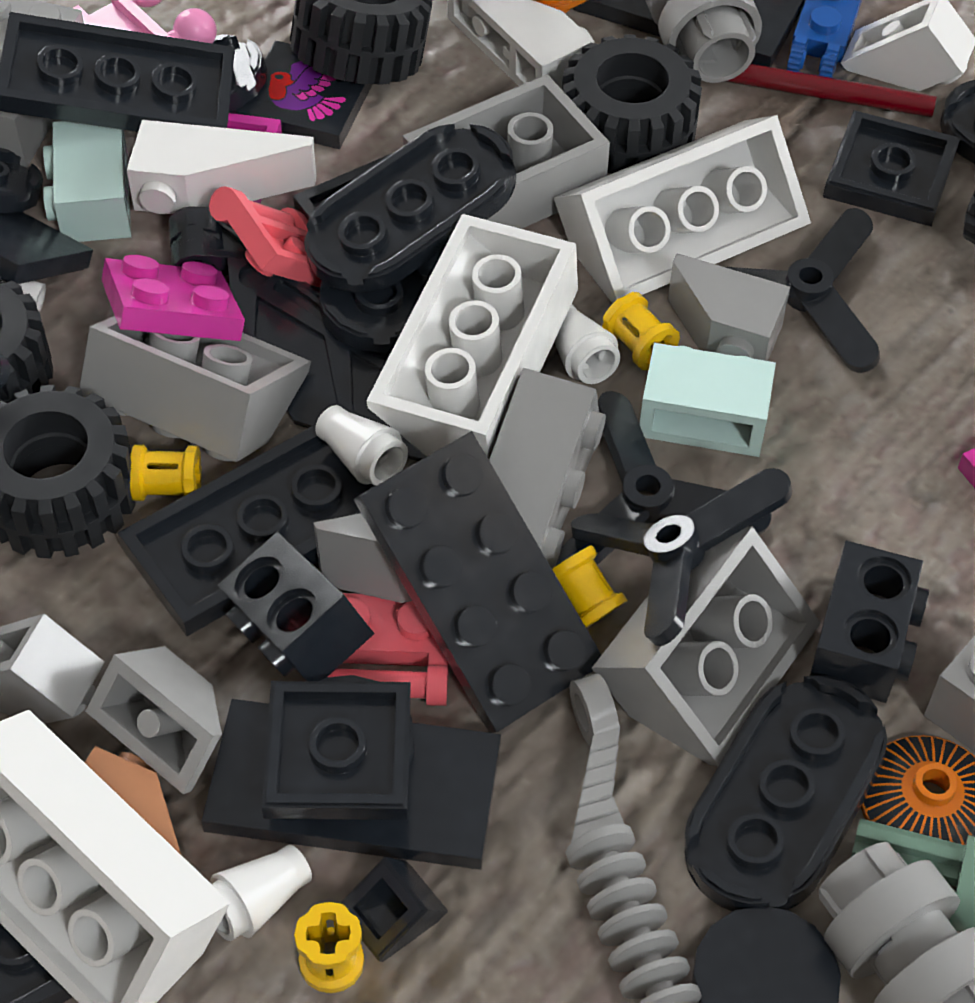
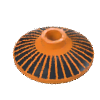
(905, 803)

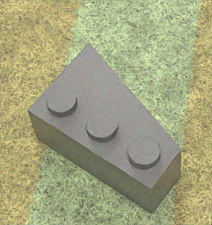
(546, 451)

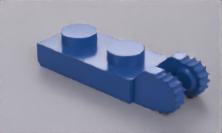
(823, 33)

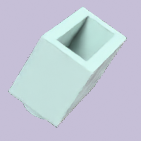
(88, 182)
(707, 399)

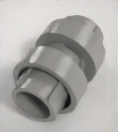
(712, 33)
(898, 926)

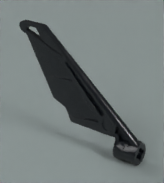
(285, 316)

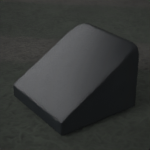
(393, 907)

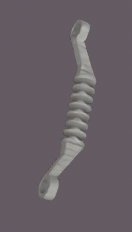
(611, 872)

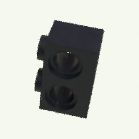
(295, 610)
(863, 620)

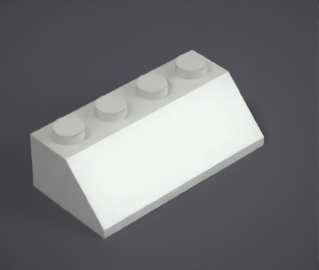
(690, 201)
(473, 331)
(91, 879)

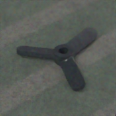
(814, 293)
(639, 475)
(680, 542)

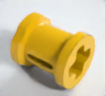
(640, 329)
(164, 472)
(587, 586)
(310, 939)

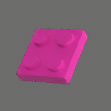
(171, 298)

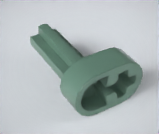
(951, 859)

